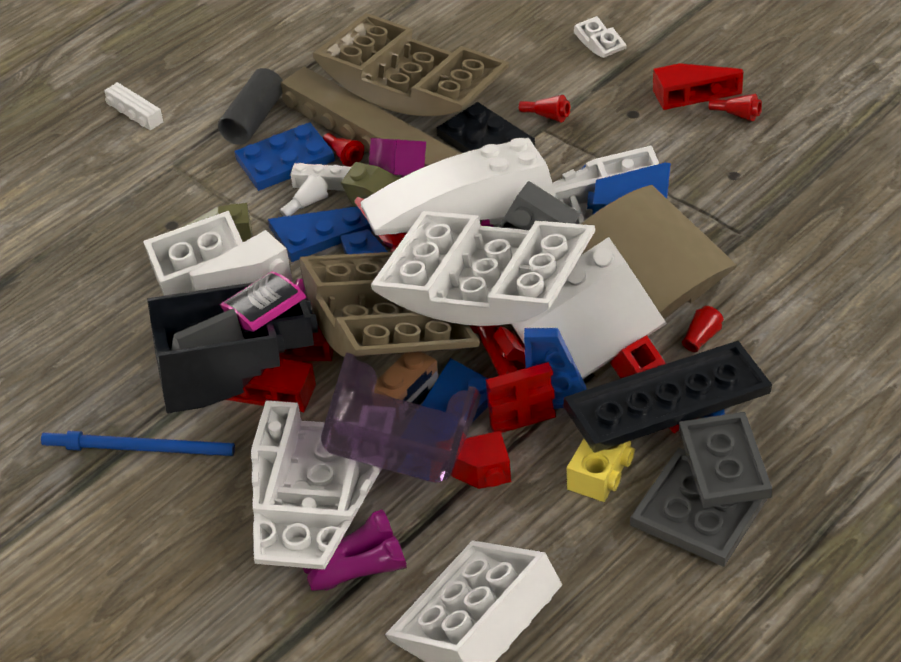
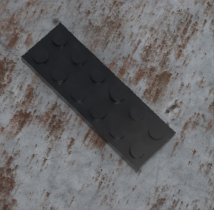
(666, 396)

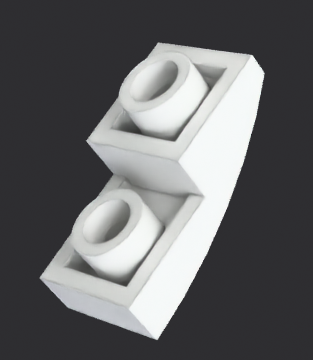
(598, 37)

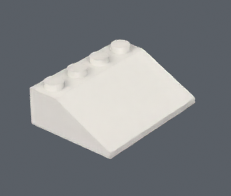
(598, 309)
(477, 605)

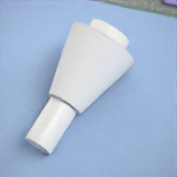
(311, 191)

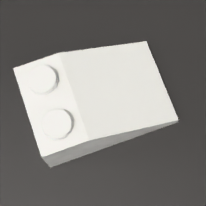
(188, 248)
(243, 264)

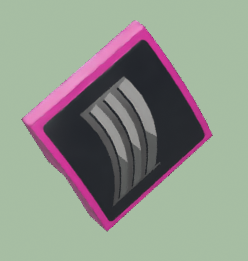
(263, 300)

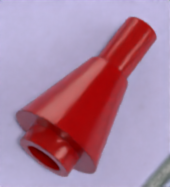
(743, 106)
(554, 108)
(347, 150)

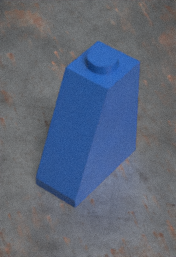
(616, 186)

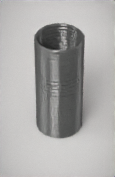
(250, 106)

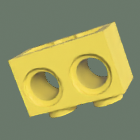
(598, 472)

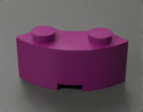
(397, 155)

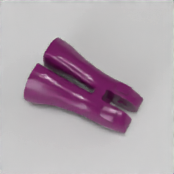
(359, 554)

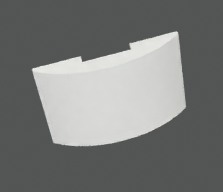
(480, 273)

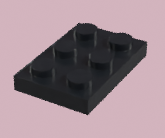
(477, 128)

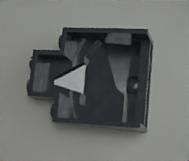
(219, 371)

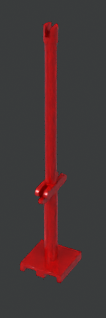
(515, 396)

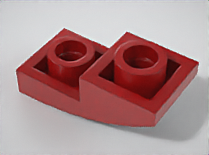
(511, 347)

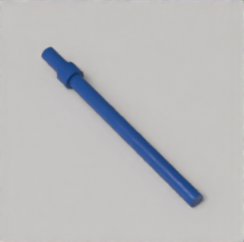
(76, 441)

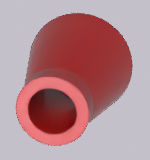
(702, 328)

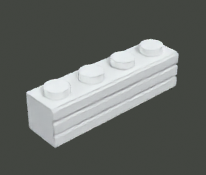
(133, 106)
(331, 174)

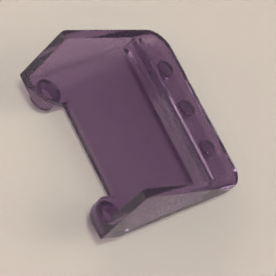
(394, 431)

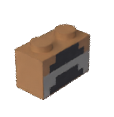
(409, 378)

